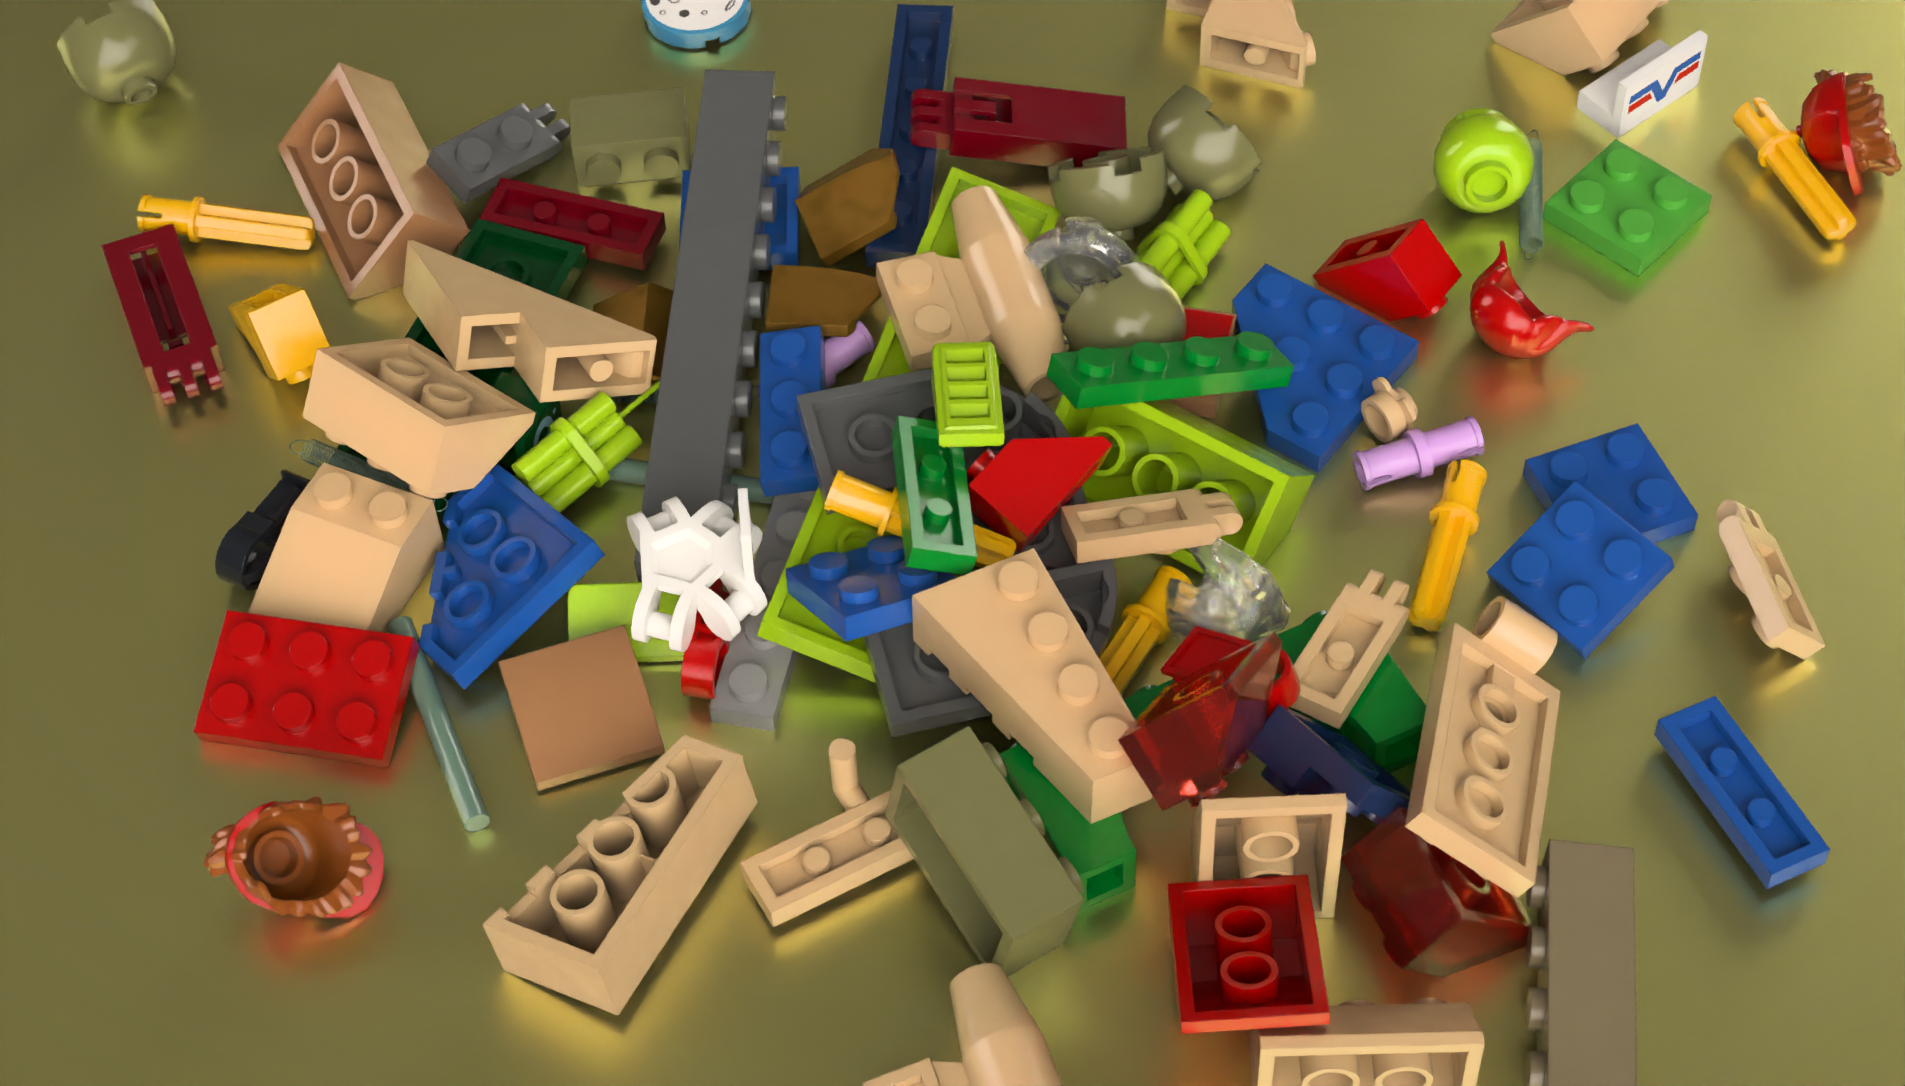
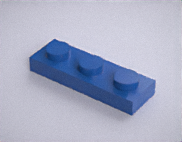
(789, 366)
(1741, 792)

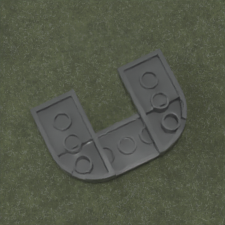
(852, 432)

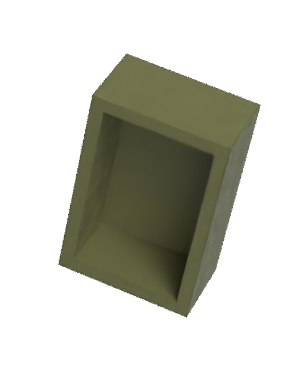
(984, 852)

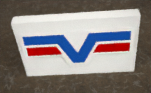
(1644, 84)

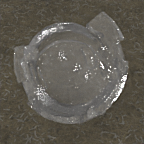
(1076, 258)
(1232, 598)

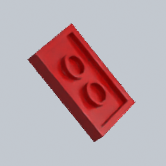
(307, 688)

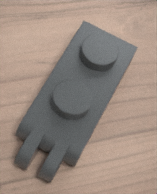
(498, 149)

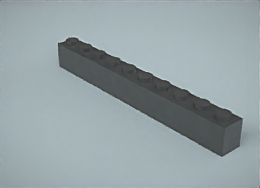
(717, 295)

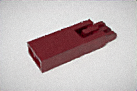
(1017, 122)
(163, 309)

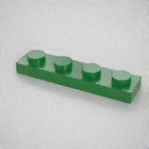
(1169, 370)

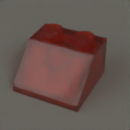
(1203, 725)
(1430, 905)

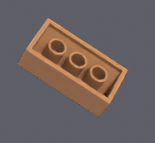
(368, 181)

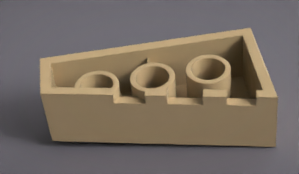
(1036, 673)
(630, 880)

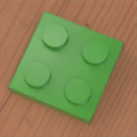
(1627, 207)

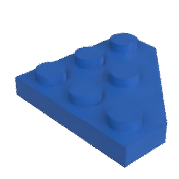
(1333, 358)
(499, 572)

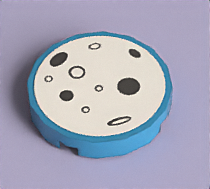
(695, 21)

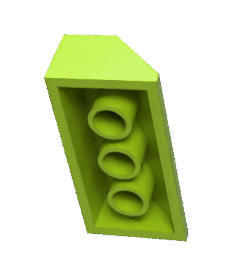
(1171, 450)

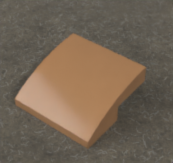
(581, 707)

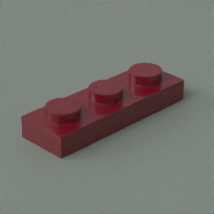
(605, 228)

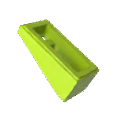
(967, 394)

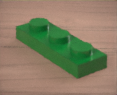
(932, 499)

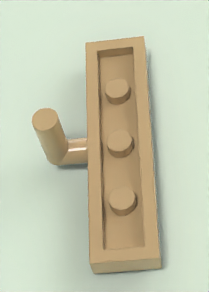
(831, 854)

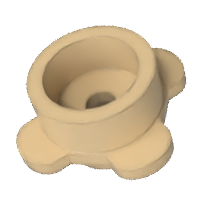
(1388, 411)

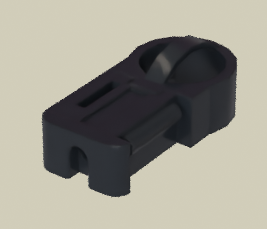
(251, 541)

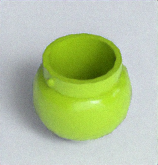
(1482, 161)

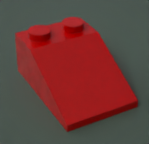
(1246, 954)

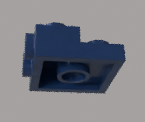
(1318, 760)

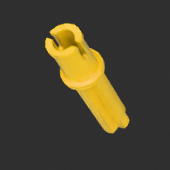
(1781, 152)
(227, 223)
(881, 510)
(1452, 523)
(1140, 630)

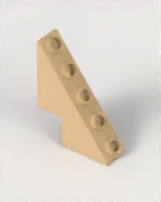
(1252, 38)
(501, 323)

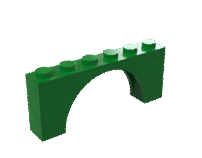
(1381, 723)

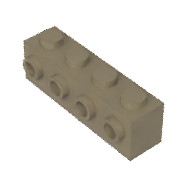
(1583, 967)

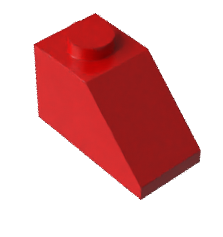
(1392, 272)
(1031, 482)

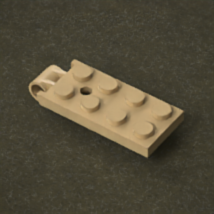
(1488, 746)

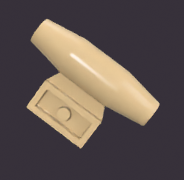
(977, 298)
(995, 1038)

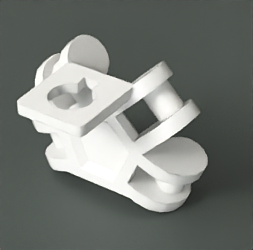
(685, 559)

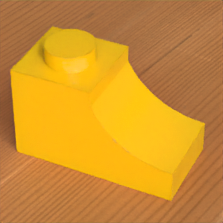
(281, 331)

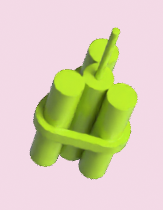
(1185, 243)
(580, 451)

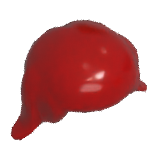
(1510, 320)

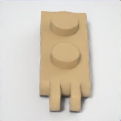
(1148, 524)
(1766, 580)
(1349, 648)

